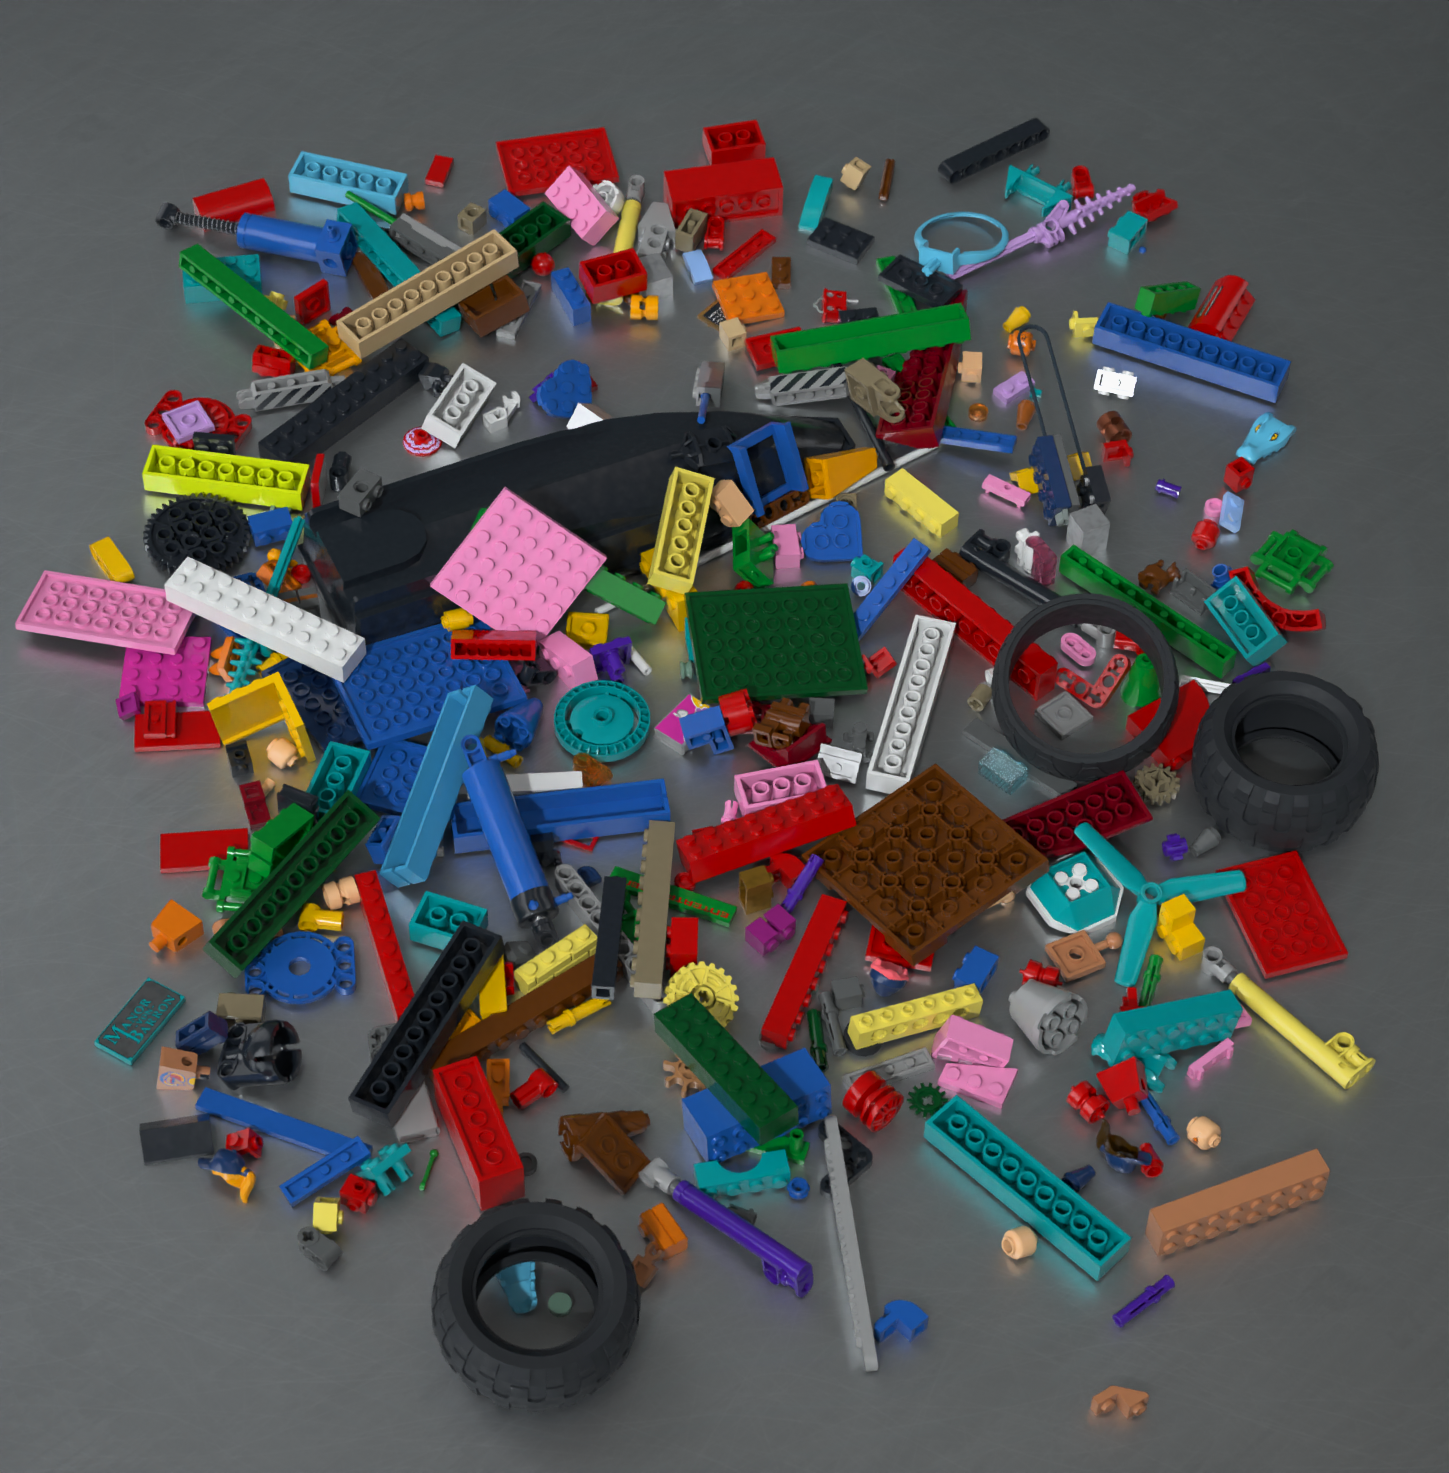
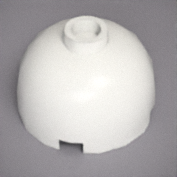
(611, 194)

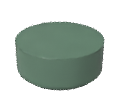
(560, 1304)

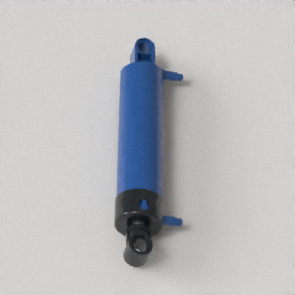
(510, 842)

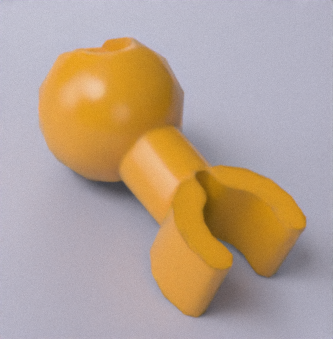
(275, 553)

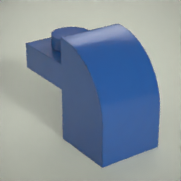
(904, 1318)

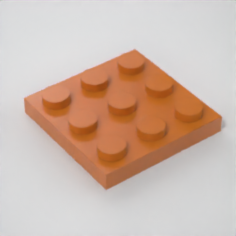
(748, 298)

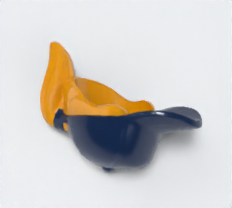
(232, 1169)

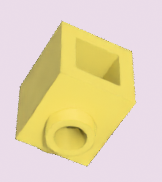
(327, 1214)

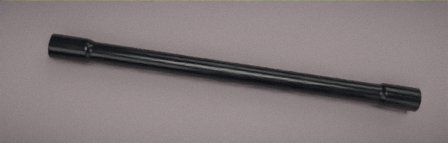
(883, 456)

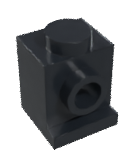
(239, 759)

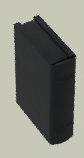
(303, 799)

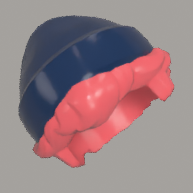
(887, 977)

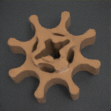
(682, 1076)

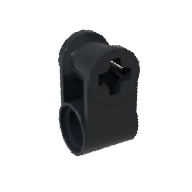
(536, 673)

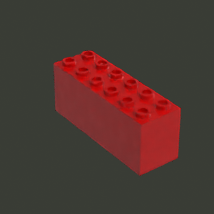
(726, 190)
(479, 1133)

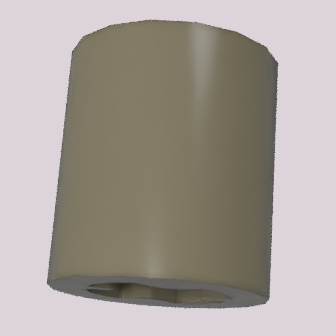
(980, 697)

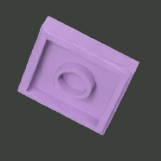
(187, 420)

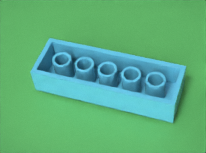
(332, 178)

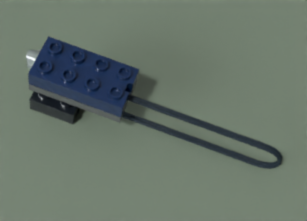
(1052, 465)

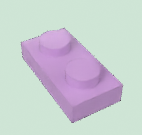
(1012, 388)

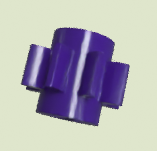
(1174, 847)

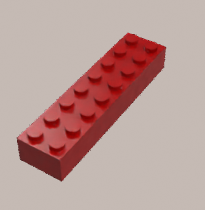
(765, 833)

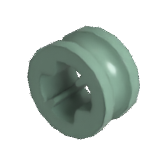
(686, 669)

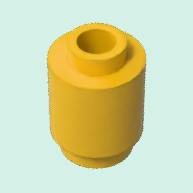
(456, 619)

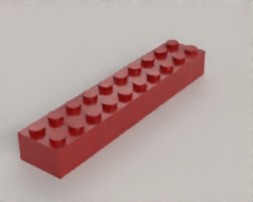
(978, 625)

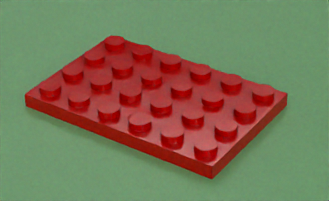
(536, 162)
(1284, 916)

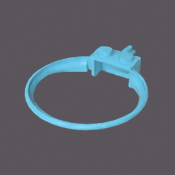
(947, 262)

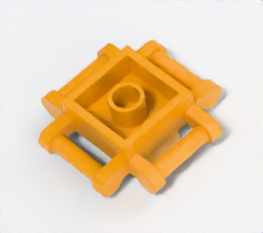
(339, 354)

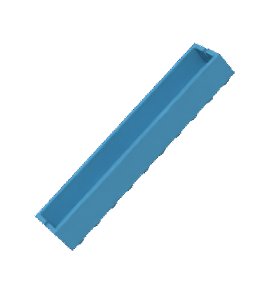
(435, 788)

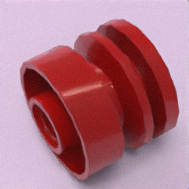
(873, 1101)

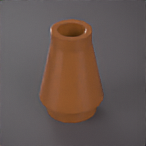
(1025, 412)

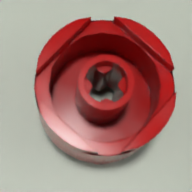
(737, 712)

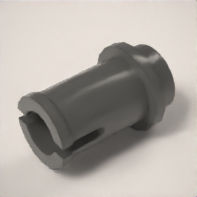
(748, 1215)

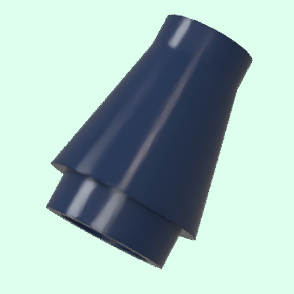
(1079, 1178)

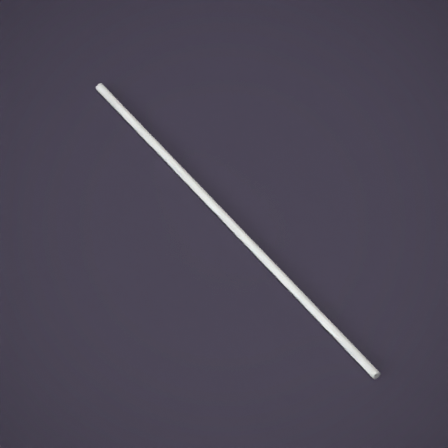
(808, 507)

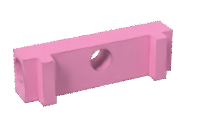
(1006, 490)
(1222, 1050)

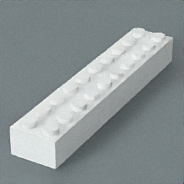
(265, 619)
(911, 704)

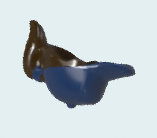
(1118, 1152)

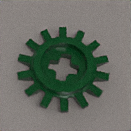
(926, 1092)

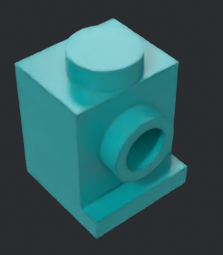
(867, 567)

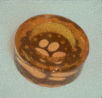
(978, 412)

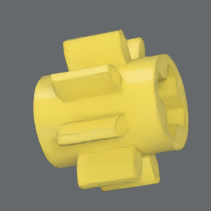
(277, 299)

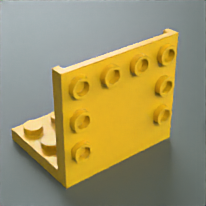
(256, 708)

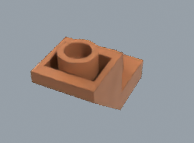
(1129, 1401)

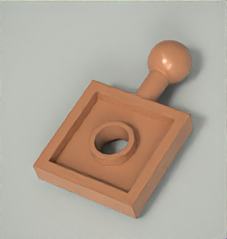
(1080, 944)

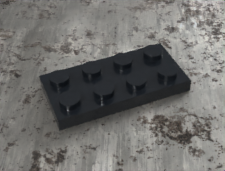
(909, 279)

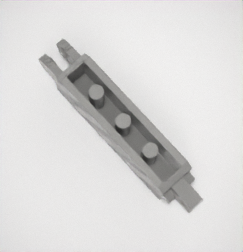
(804, 387)
(287, 390)

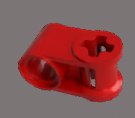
(1081, 183)
(715, 233)

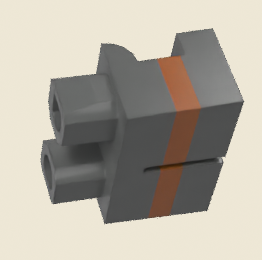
(307, 599)

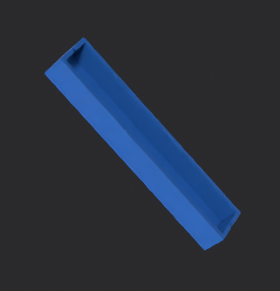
(573, 813)

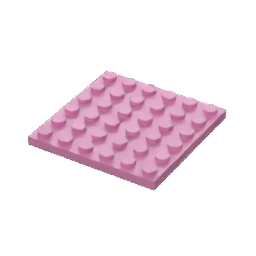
(518, 568)

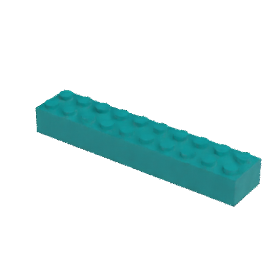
(1027, 1187)

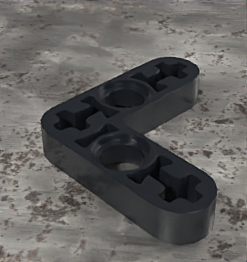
(850, 1158)

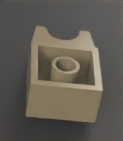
(874, 391)

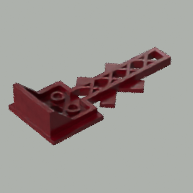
(799, 751)

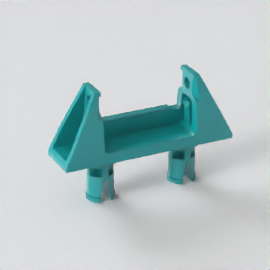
(1036, 189)

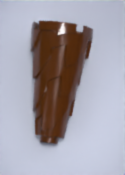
(575, 1126)

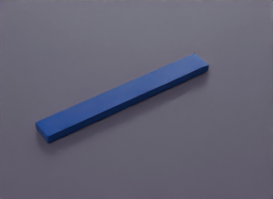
(271, 1122)

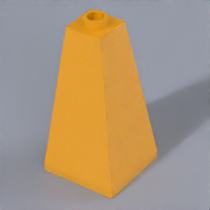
(836, 471)

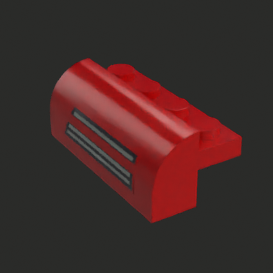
(1223, 308)

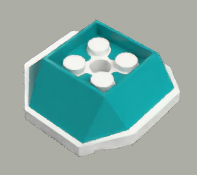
(1077, 894)

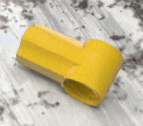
(315, 918)

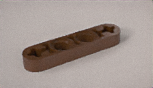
(776, 510)

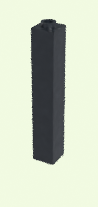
(609, 938)

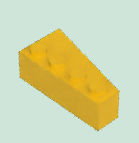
(674, 601)

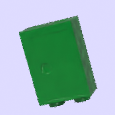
(753, 554)

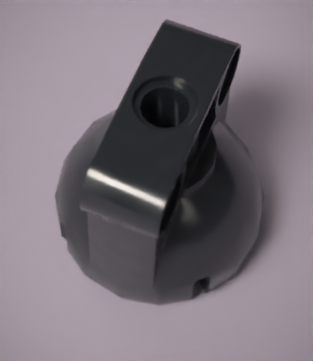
(259, 1055)

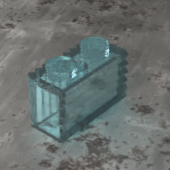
(1002, 770)

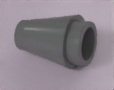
(1205, 841)

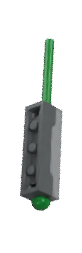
(411, 234)

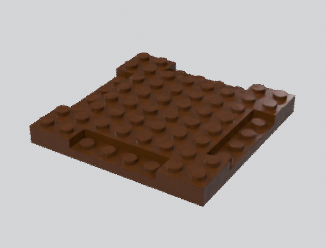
(926, 863)

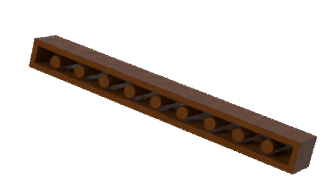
(522, 1016)

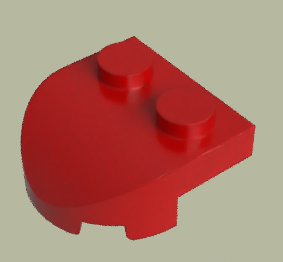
(1152, 204)

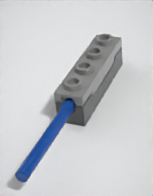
(708, 387)

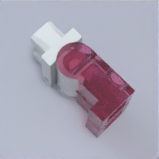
(1036, 557)

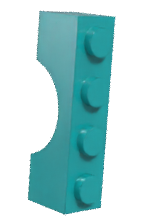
(770, 1172)

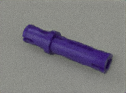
(796, 892)
(1151, 1295)

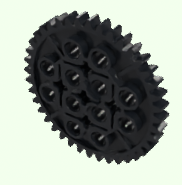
(203, 530)

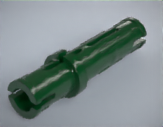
(818, 1047)

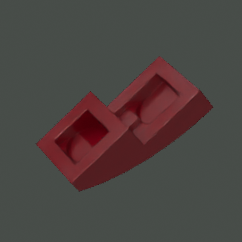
(254, 804)

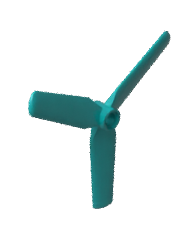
(1144, 916)

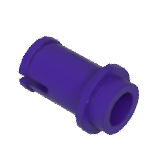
(1167, 488)

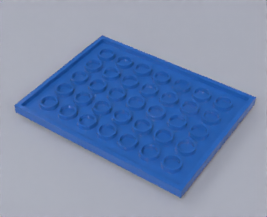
(406, 679)

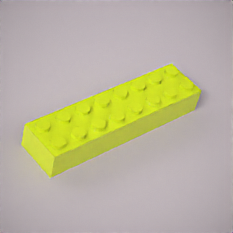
(228, 476)

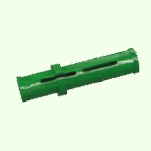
(1154, 965)

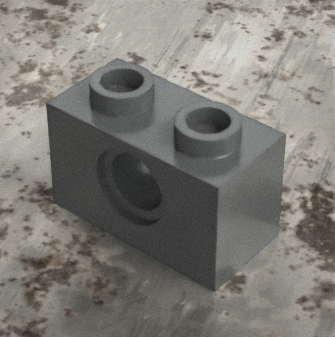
(360, 492)

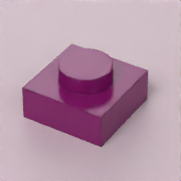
(128, 706)

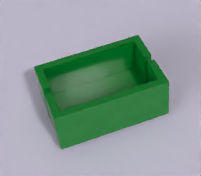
(278, 838)

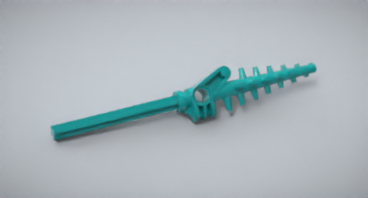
(251, 647)

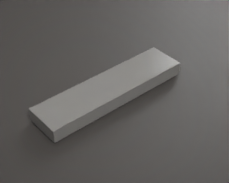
(513, 327)
(897, 1067)

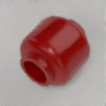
(1205, 534)

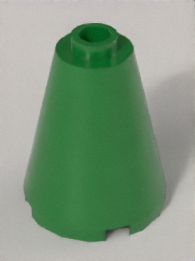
(1141, 683)

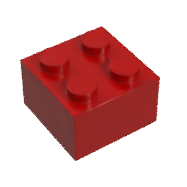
(681, 943)

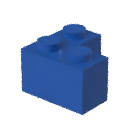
(707, 728)

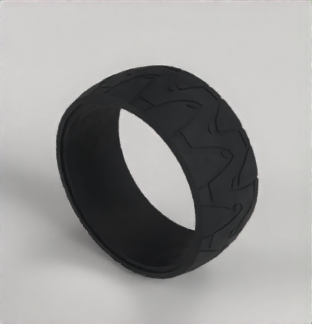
(1102, 611)

